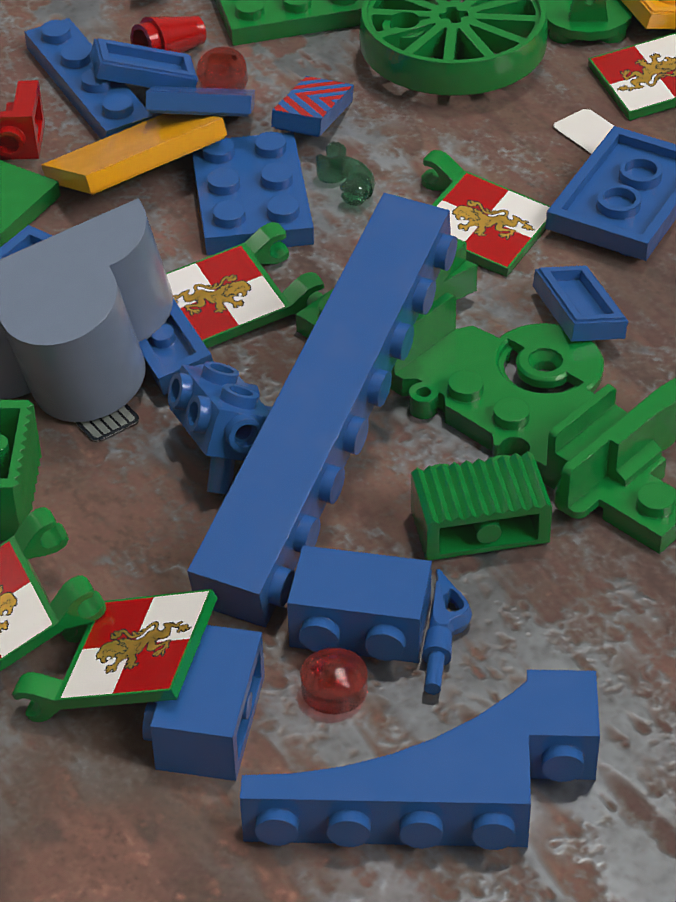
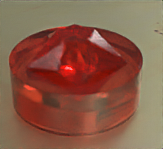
(222, 69)
(334, 681)

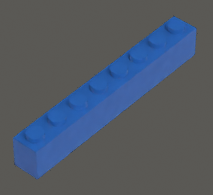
(323, 410)

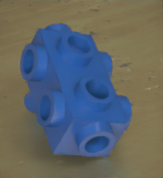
(219, 415)

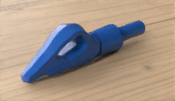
(442, 626)

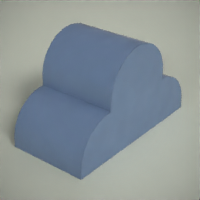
(79, 312)

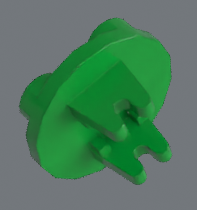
(587, 20)

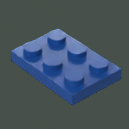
(248, 185)
(620, 195)

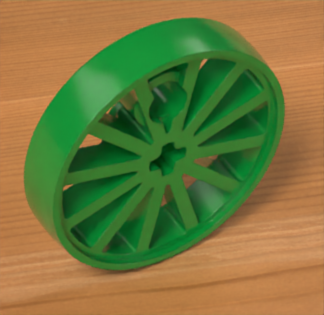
(452, 44)

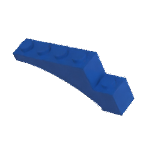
(446, 790)

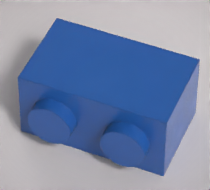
(360, 603)
(215, 709)

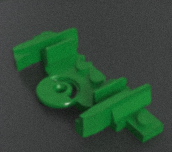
(578, 438)

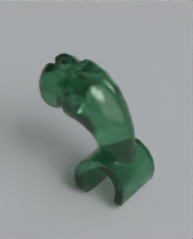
(338, 166)

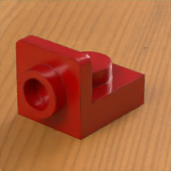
(22, 123)

